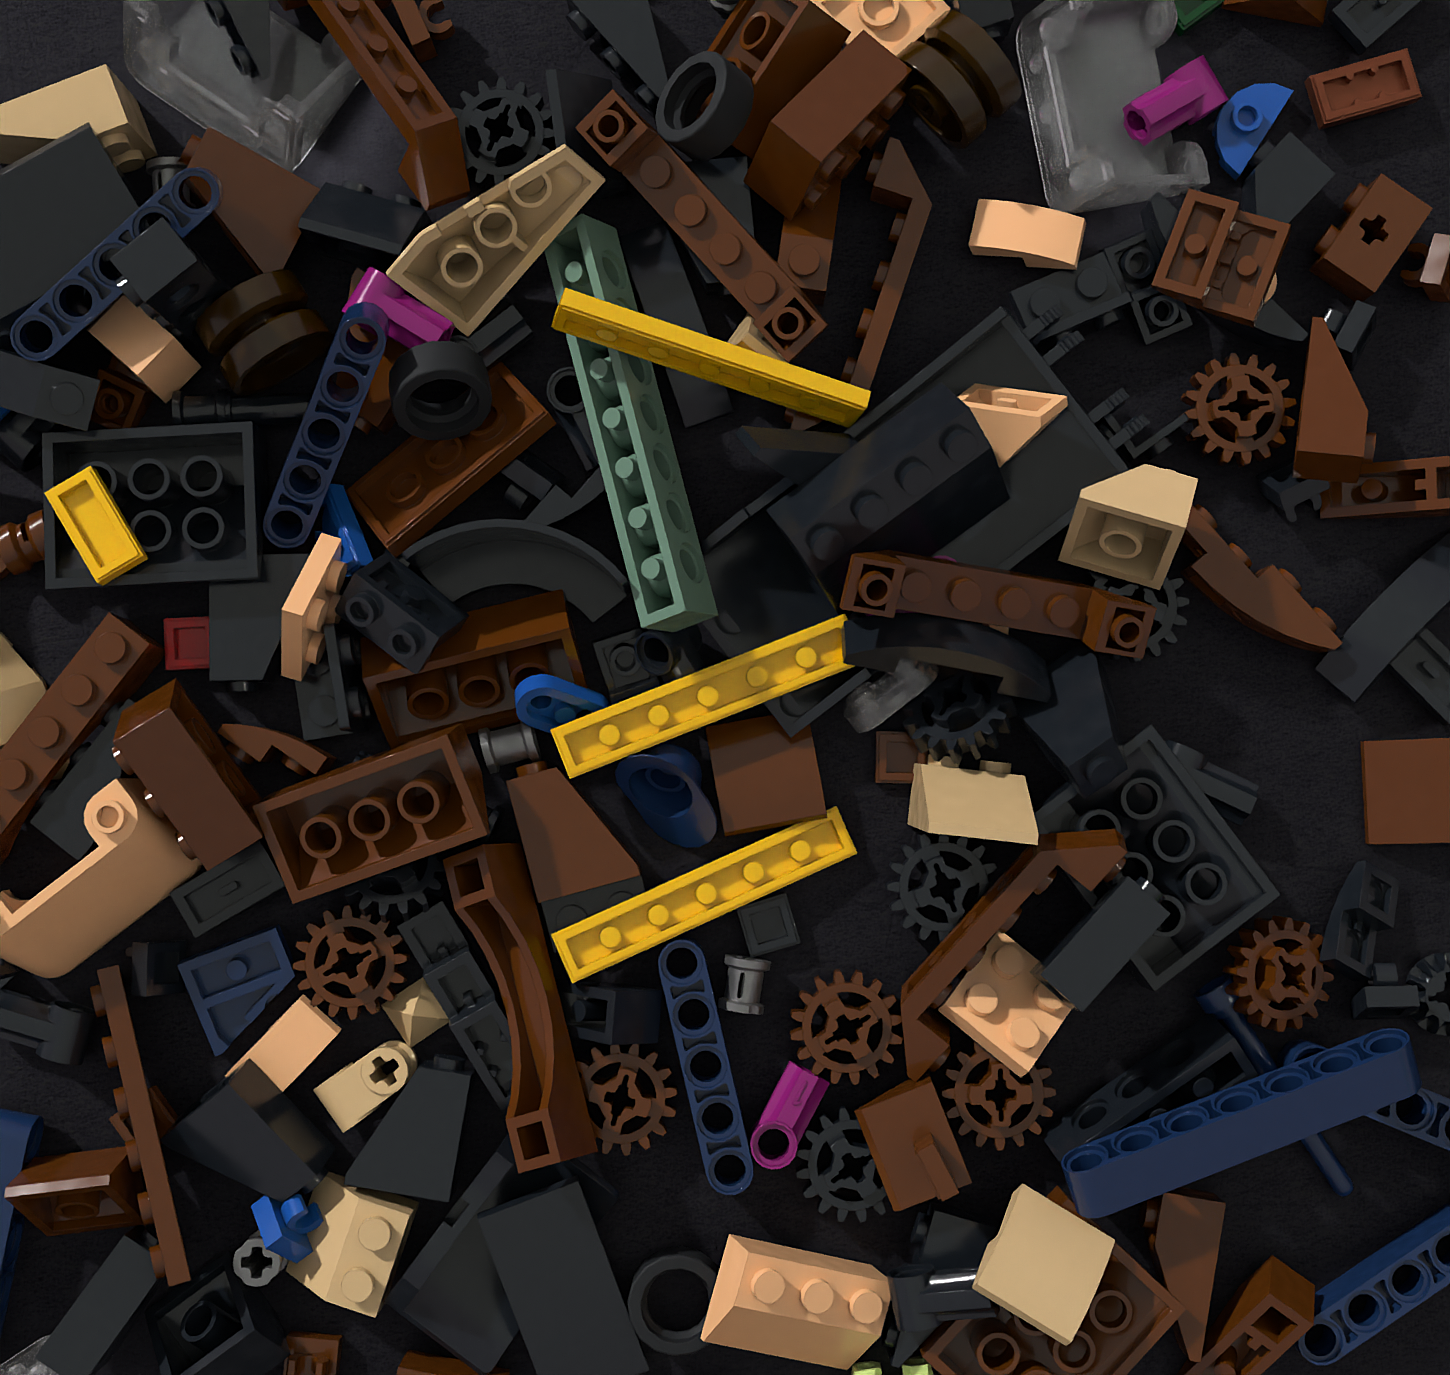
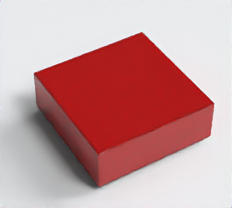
(186, 643)

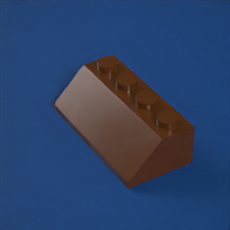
(475, 670)
(375, 813)

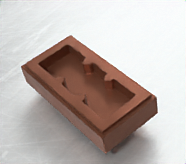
(1363, 89)

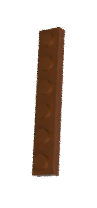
(145, 1150)

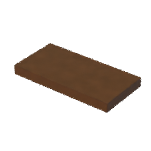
(432, 477)

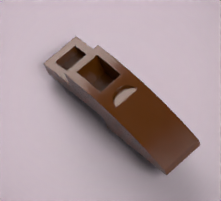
(1261, 600)

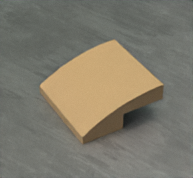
(1044, 1264)

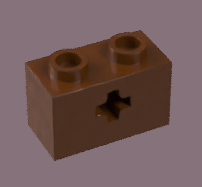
(1391, 219)

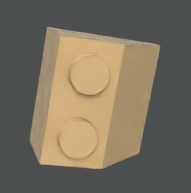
(1130, 524)
(355, 1244)

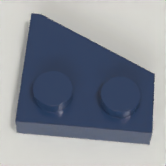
(237, 982)

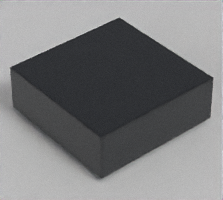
(768, 925)

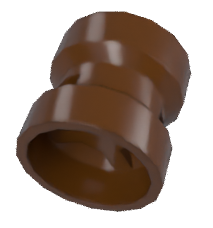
(23, 543)

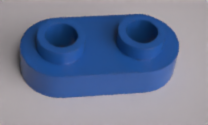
(551, 701)

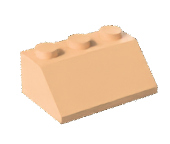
(795, 1303)

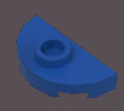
(1245, 122)
(341, 522)

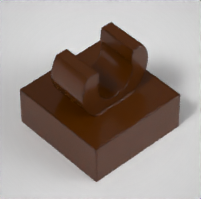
(420, 29)
(1435, 272)
(313, 1353)

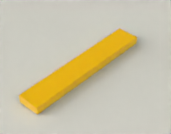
(709, 358)
(701, 698)
(702, 895)

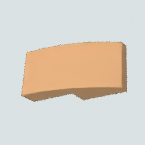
(1027, 231)
(292, 1043)

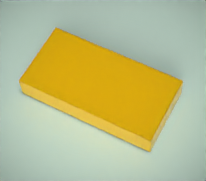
(96, 525)

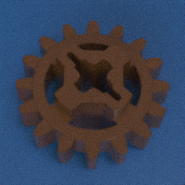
(1237, 389)
(1277, 973)
(360, 984)
(826, 1041)
(645, 1101)
(998, 1119)

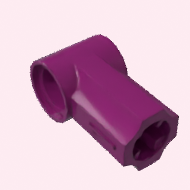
(1182, 98)
(408, 319)
(789, 1111)

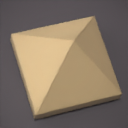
(416, 1013)

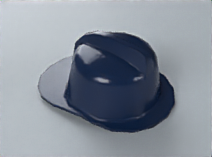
(668, 794)

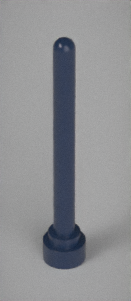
(1216, 1002)

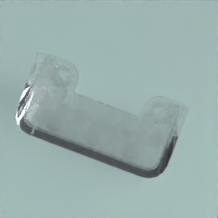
(188, 64)
(1077, 74)

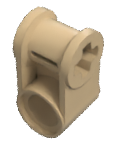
(363, 1085)

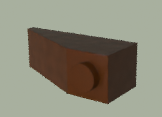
(808, 245)
(1331, 416)
(1392, 491)
(1184, 1246)
(1257, 1323)

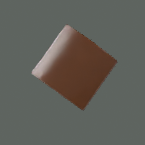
(1221, 258)
(764, 775)

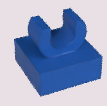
(286, 1225)

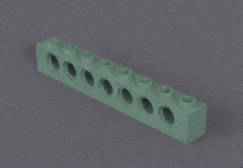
(632, 441)

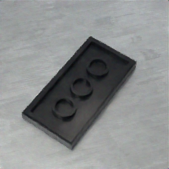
(562, 1283)

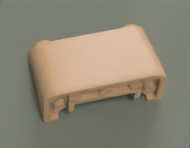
(103, 892)

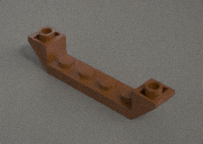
(435, 156)
(901, 189)
(704, 224)
(934, 586)
(1082, 854)

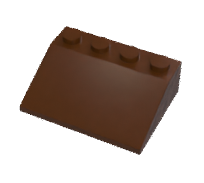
(1117, 1331)

